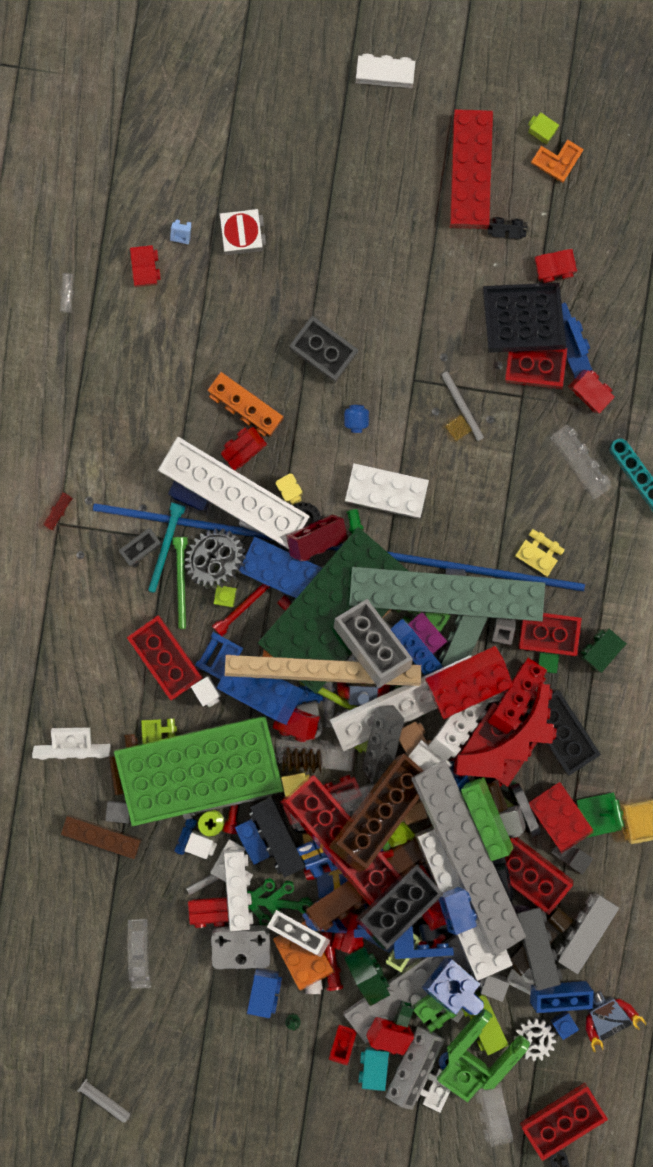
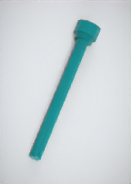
(176, 511)

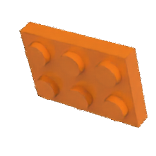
(303, 965)

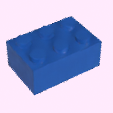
(263, 992)

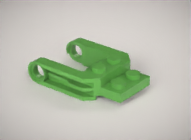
(466, 1072)

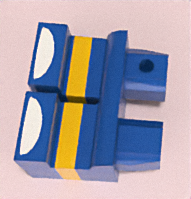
(314, 858)

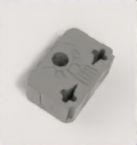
(246, 942)

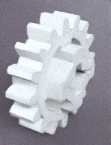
(542, 1034)

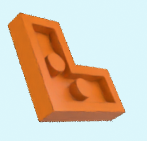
(558, 165)

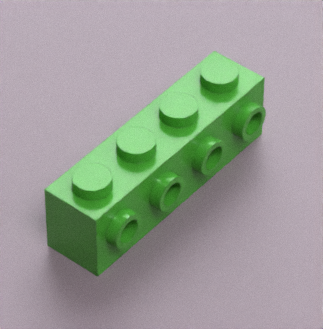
(487, 818)

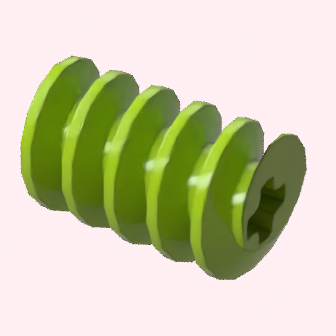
(205, 828)

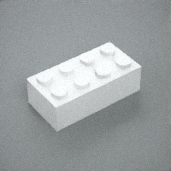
(386, 491)

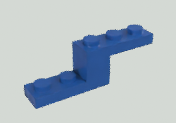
(405, 946)

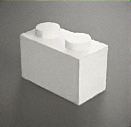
(206, 692)
(201, 845)

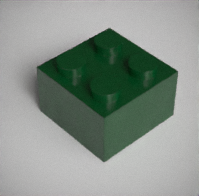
(602, 650)
(368, 975)

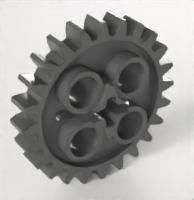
(215, 558)

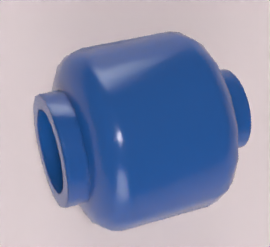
(356, 418)

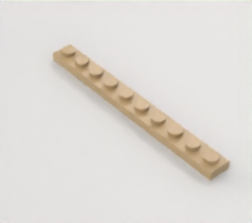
(310, 670)

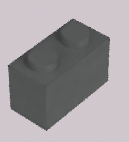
(140, 547)

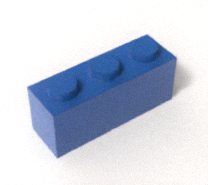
(562, 997)

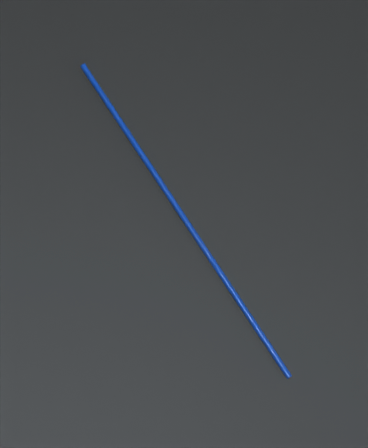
(399, 557)

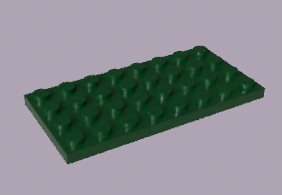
(308, 623)

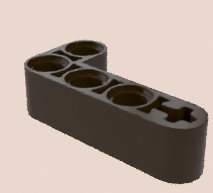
(557, 923)

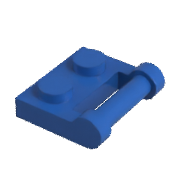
(218, 666)

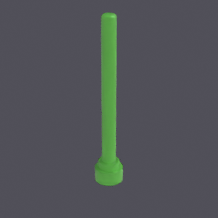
(180, 544)

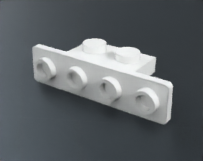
(71, 744)

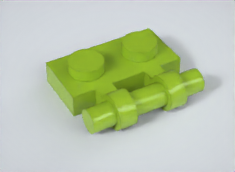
(153, 730)

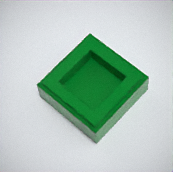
(549, 661)

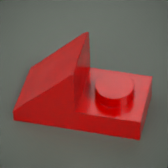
(342, 1045)

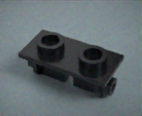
(514, 227)

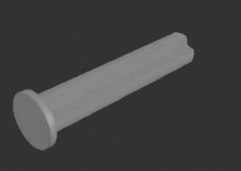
(104, 1101)

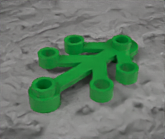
(273, 902)

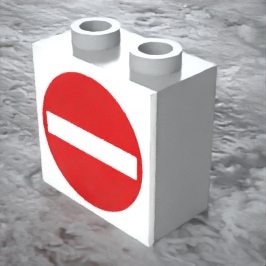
(242, 232)

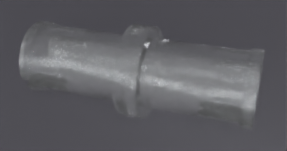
(66, 293)

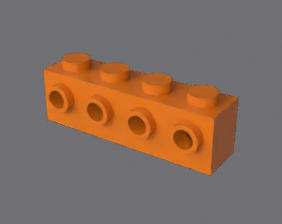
(245, 404)

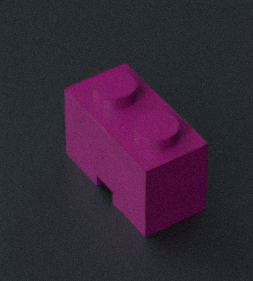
(427, 632)

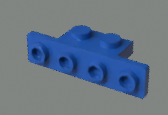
(576, 346)

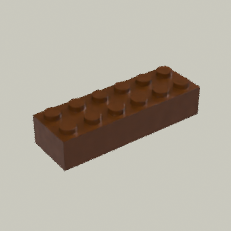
(378, 814)

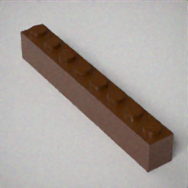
(344, 898)

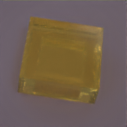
(458, 428)

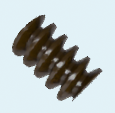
(302, 760)

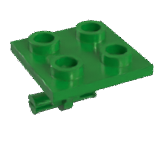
(602, 813)

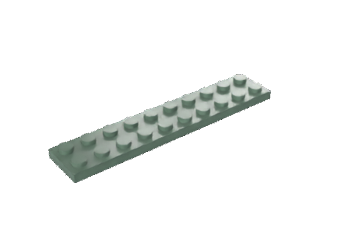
(448, 594)

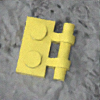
(537, 558)

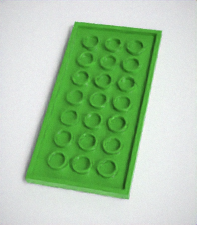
(198, 770)

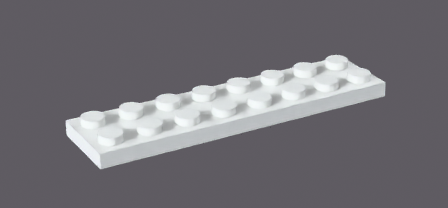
(232, 492)
(411, 701)

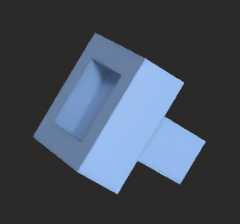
(180, 232)

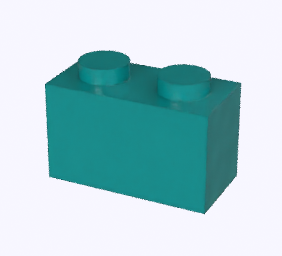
(374, 1069)

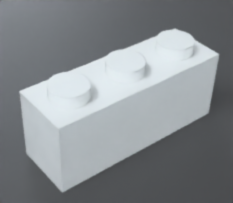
(385, 71)
(298, 933)

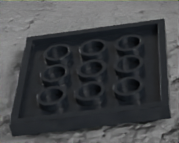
(524, 317)

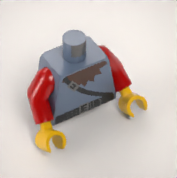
(609, 1018)

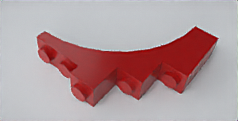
(534, 729)

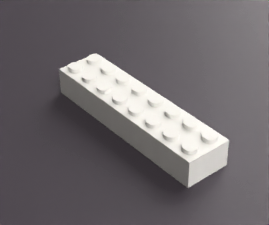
(472, 941)

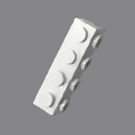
(455, 731)
(236, 890)

